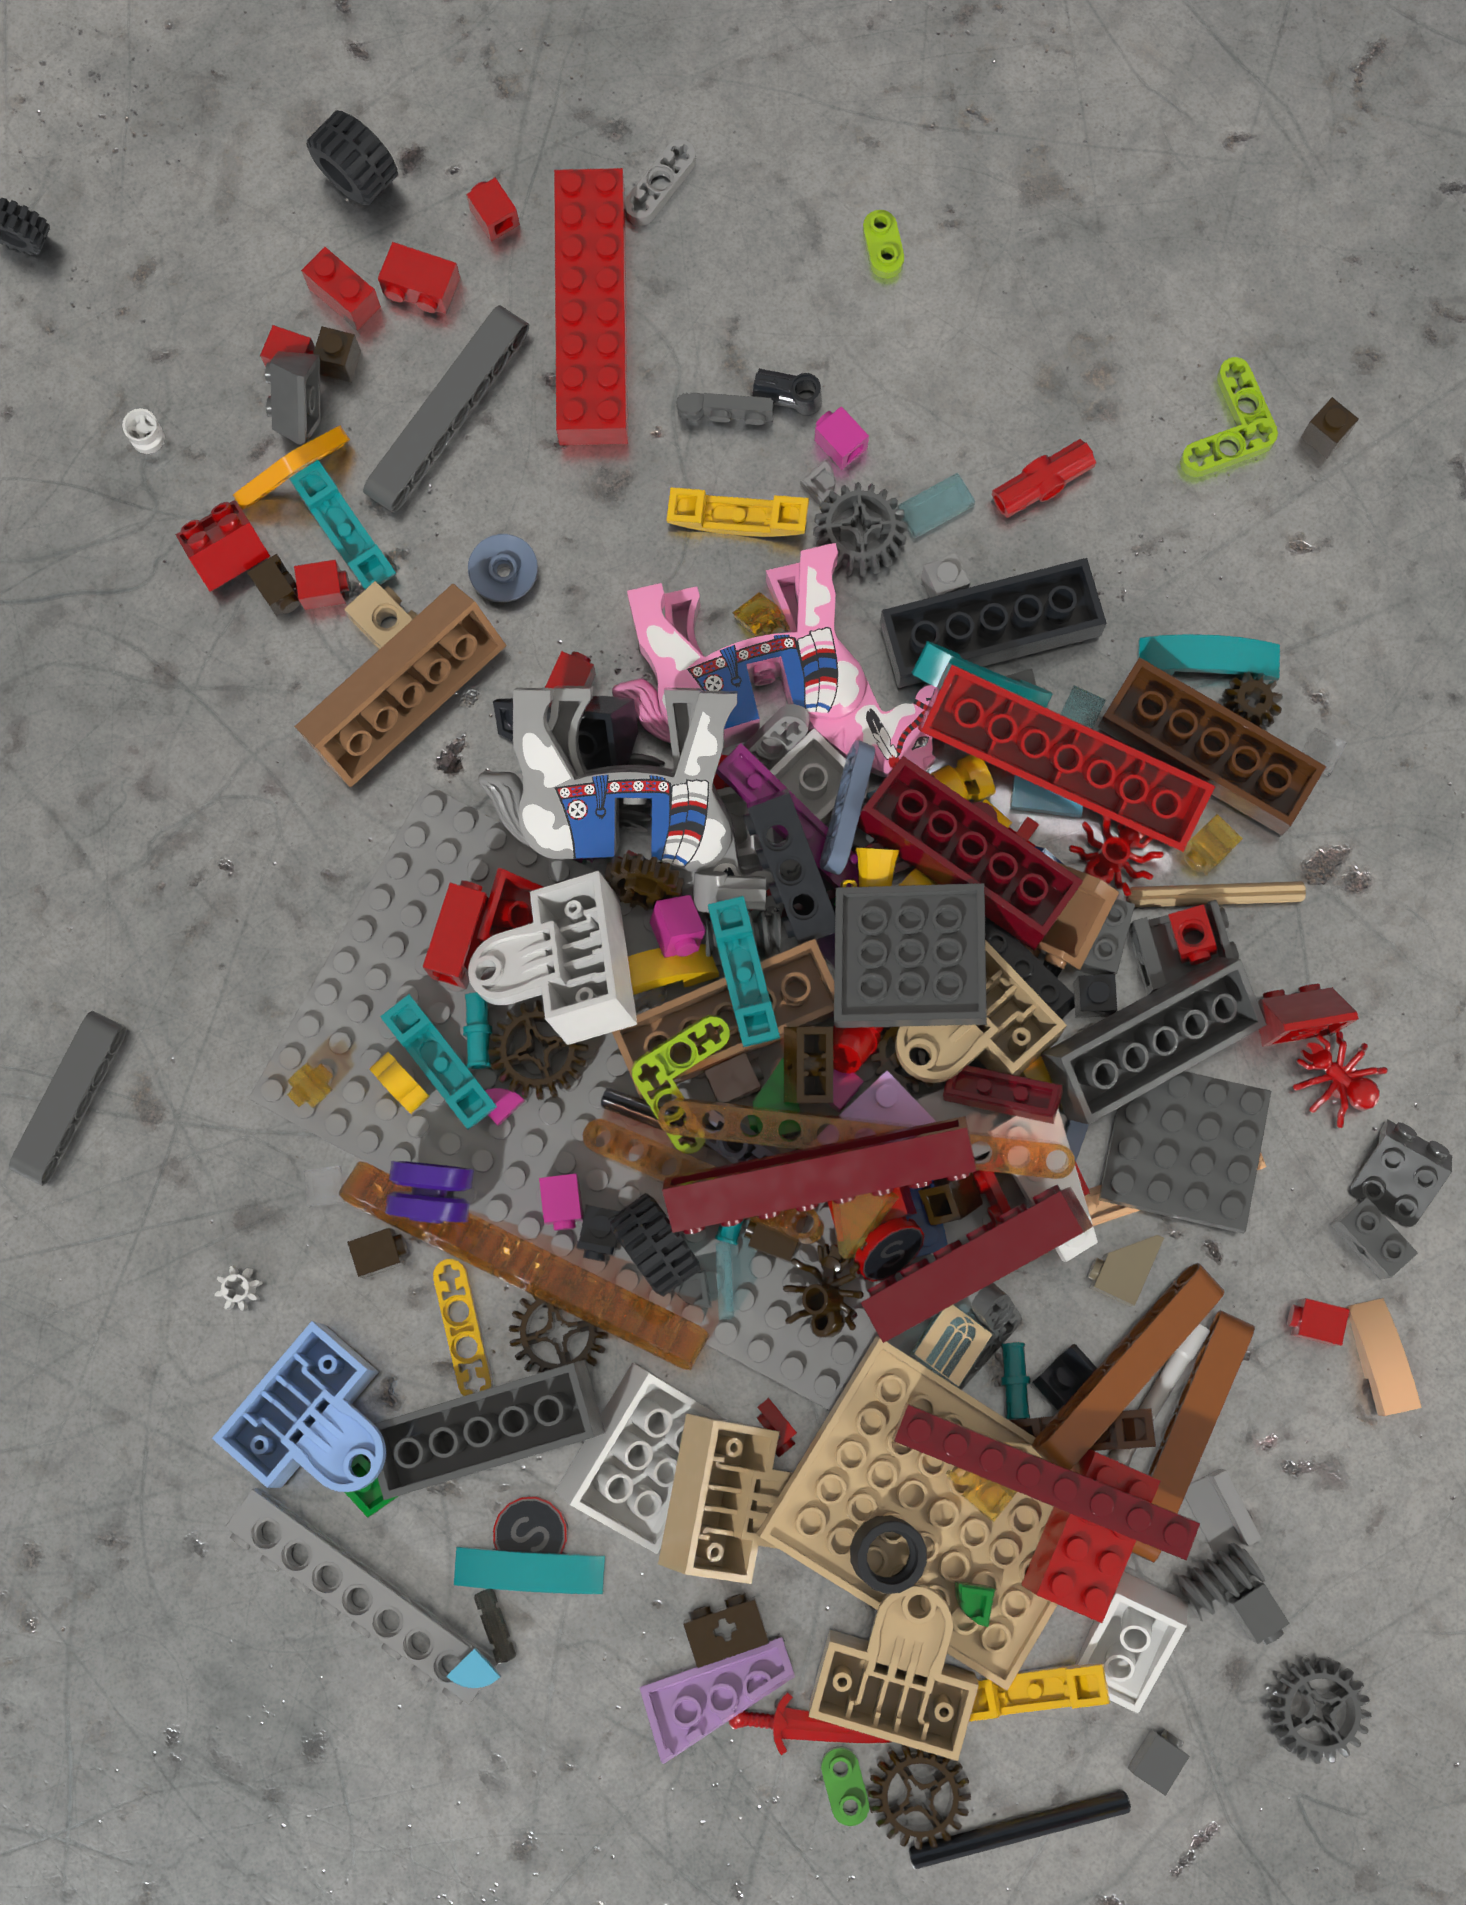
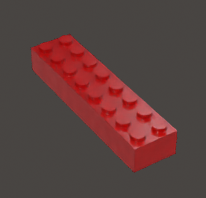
(590, 307)
(1065, 757)

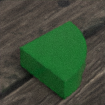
(975, 1601)

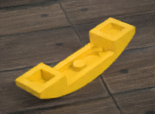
(737, 515)
(652, 970)
(1042, 1690)

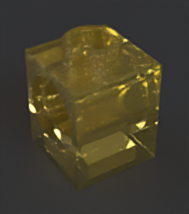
(1211, 845)

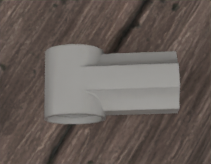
(717, 887)

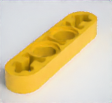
(457, 1330)

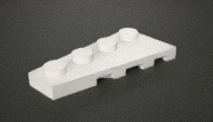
(1056, 1159)

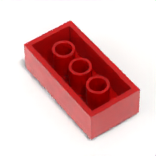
(1080, 1560)

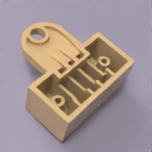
(1014, 1036)
(720, 1499)
(898, 1678)

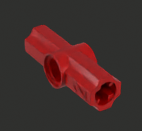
(1043, 478)

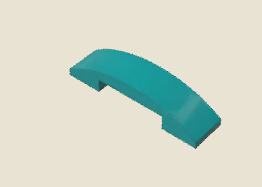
(342, 525)
(1211, 654)
(935, 659)
(743, 971)
(438, 1061)
(529, 1571)

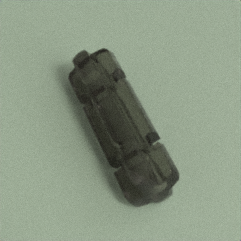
(494, 1626)

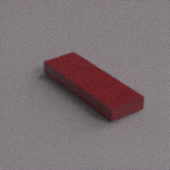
(1004, 1093)

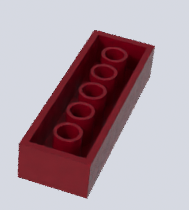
(965, 845)
(972, 1266)

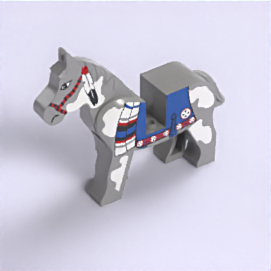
(576, 811)

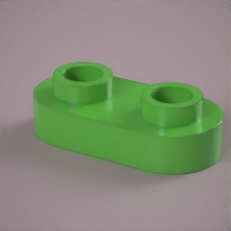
(845, 1786)

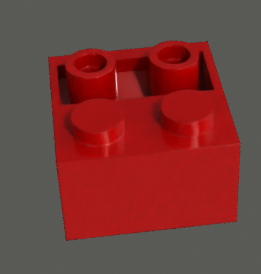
(222, 544)

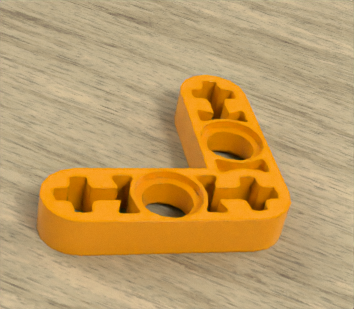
(290, 465)

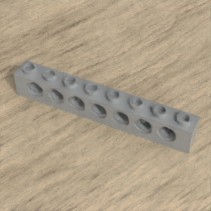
(322, 1551)

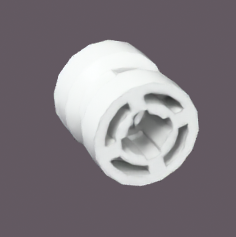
(138, 425)

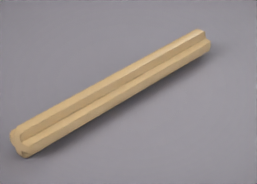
(1224, 894)

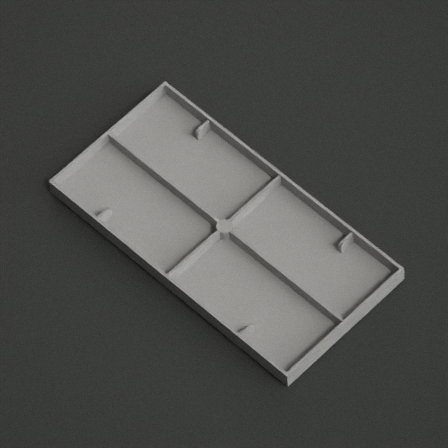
(382, 962)

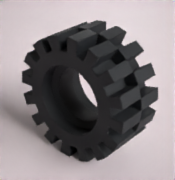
(22, 227)

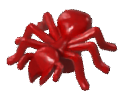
(1114, 854)
(1341, 1080)

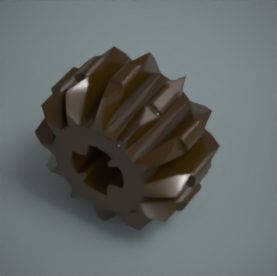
(1265, 699)

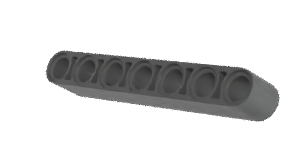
(446, 408)

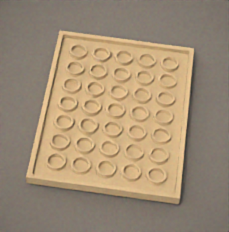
(862, 1473)

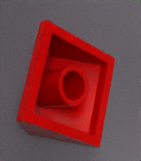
(507, 905)

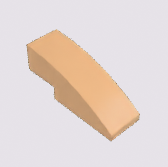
(1383, 1358)

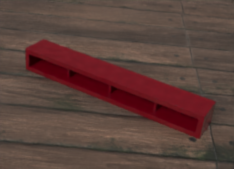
(819, 1175)
(1046, 1481)

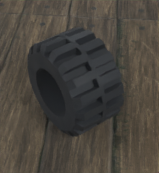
(352, 157)
(652, 1245)

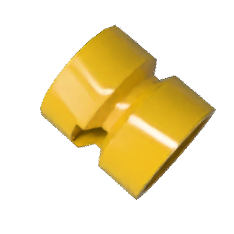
(969, 779)

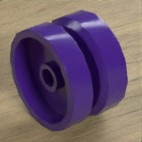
(429, 1192)

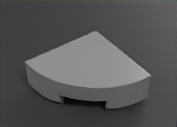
(820, 482)

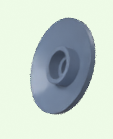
(501, 552)

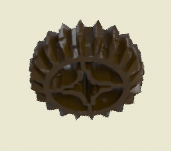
(522, 1054)
(527, 1339)
(905, 1806)

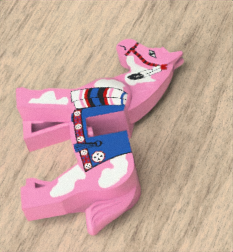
(808, 658)

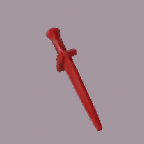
(799, 1726)

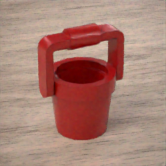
(853, 1047)

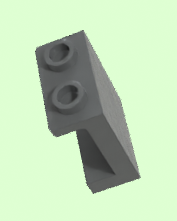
(1158, 952)

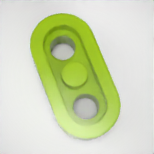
(881, 242)

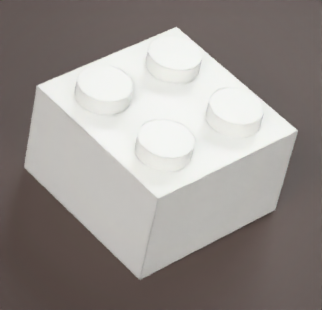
(812, 773)

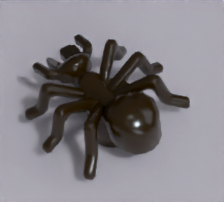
(826, 1299)

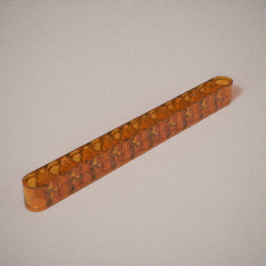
(848, 1127)
(538, 1273)

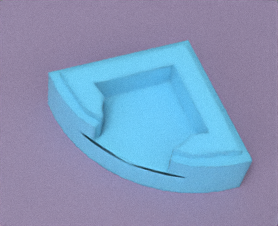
(474, 1671)

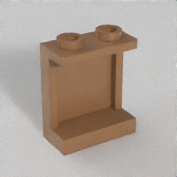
(1078, 924)

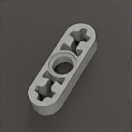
(660, 197)
(775, 728)

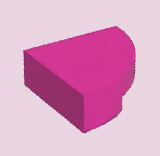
(506, 1104)

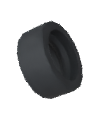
(910, 1572)

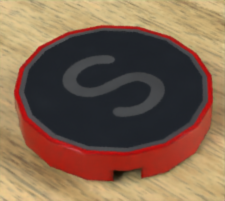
(889, 1249)
(530, 1526)

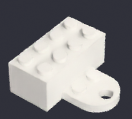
(568, 956)

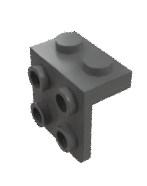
(1403, 1173)

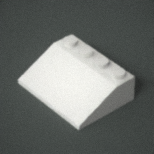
(631, 1468)

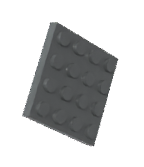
(910, 956)
(1188, 1151)

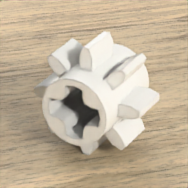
(247, 1284)

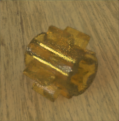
(310, 1085)

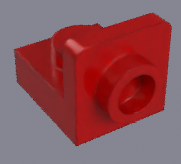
(773, 1419)

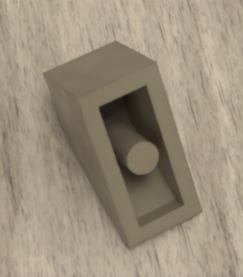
(1125, 1270)

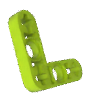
(1245, 424)
(669, 1069)

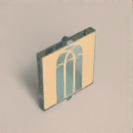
(951, 1344)

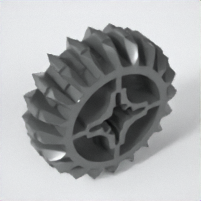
(873, 527)
(1333, 1703)

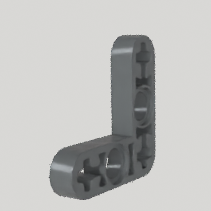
(998, 1316)

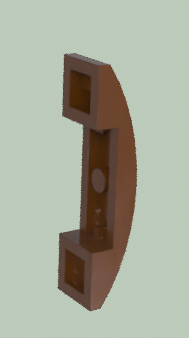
(1128, 1430)

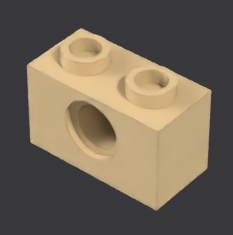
(374, 606)

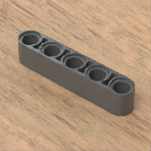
(67, 1098)

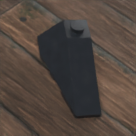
(604, 733)

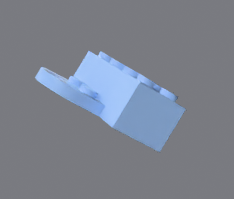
(307, 1417)

